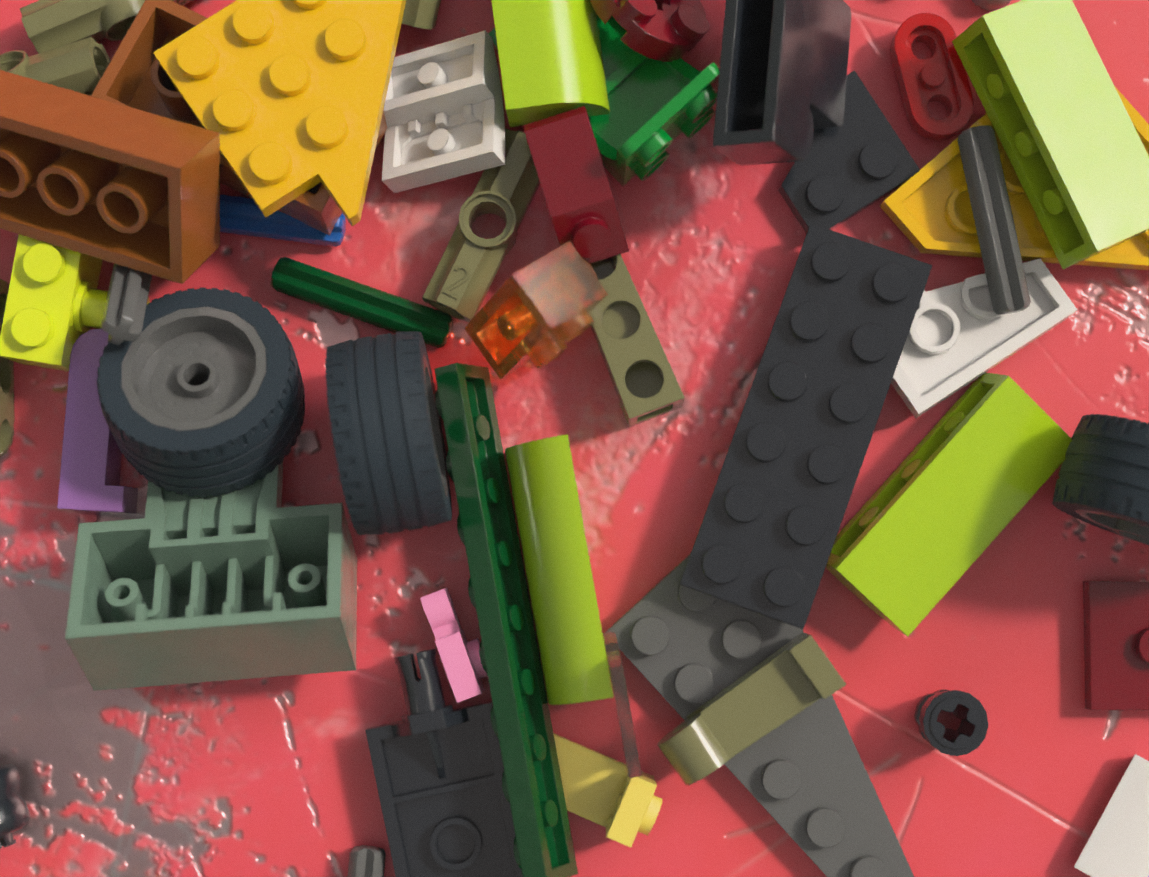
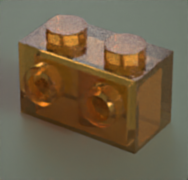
(537, 311)

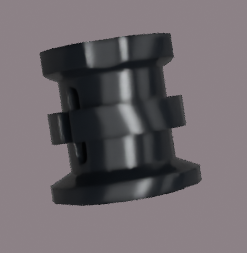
(965, 707)

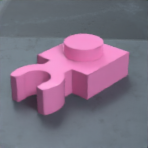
(457, 654)

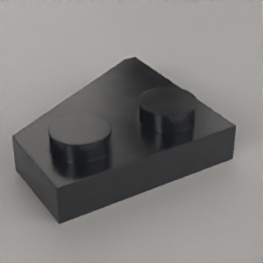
(848, 164)

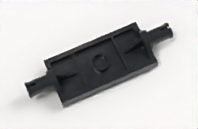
(442, 783)

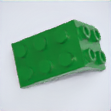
(647, 105)

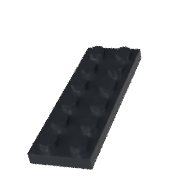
(806, 426)

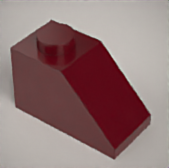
(576, 185)

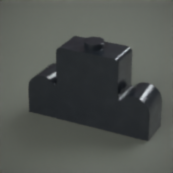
(780, 77)

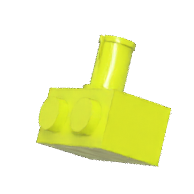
(50, 303)

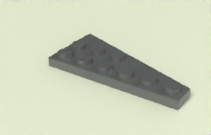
(800, 771)

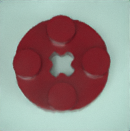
(657, 27)

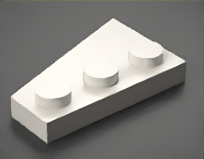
(962, 337)

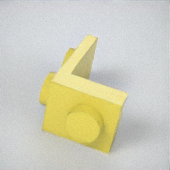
(604, 793)

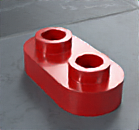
(931, 79)

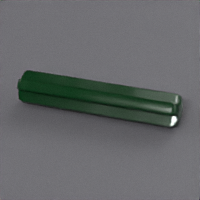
(360, 301)

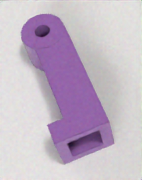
(89, 450)

